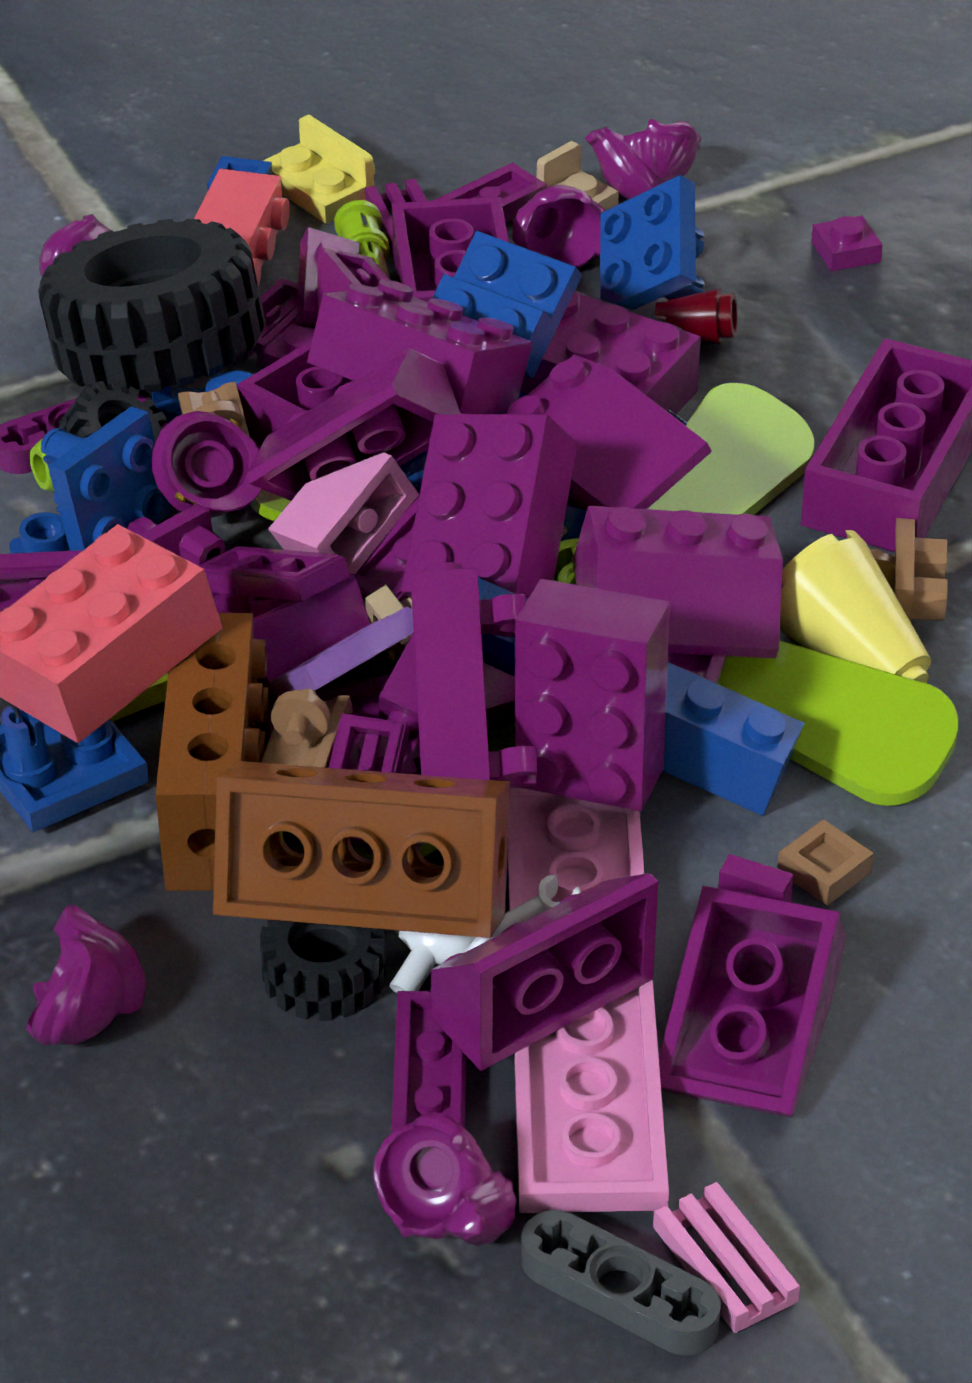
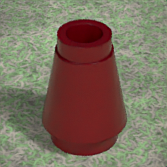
(702, 314)

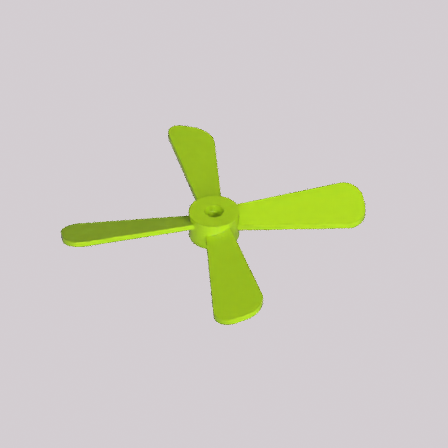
(861, 724)

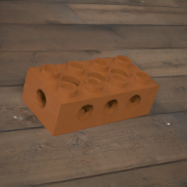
(206, 728)
(330, 881)

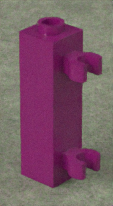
(451, 676)

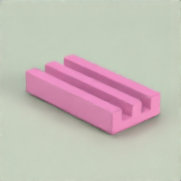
(719, 1206)

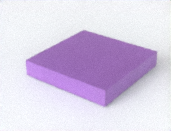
(346, 654)

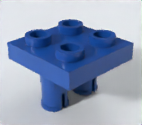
(651, 246)
(104, 477)
(55, 777)

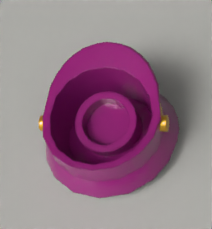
(204, 463)

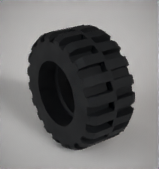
(152, 305)

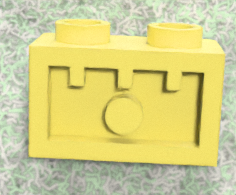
(323, 170)

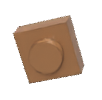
(825, 861)

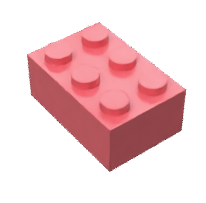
(102, 631)

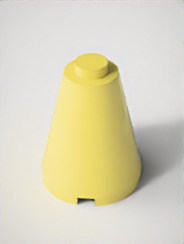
(846, 609)

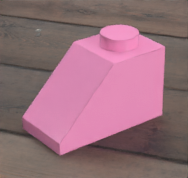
(346, 510)

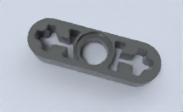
(634, 1311)

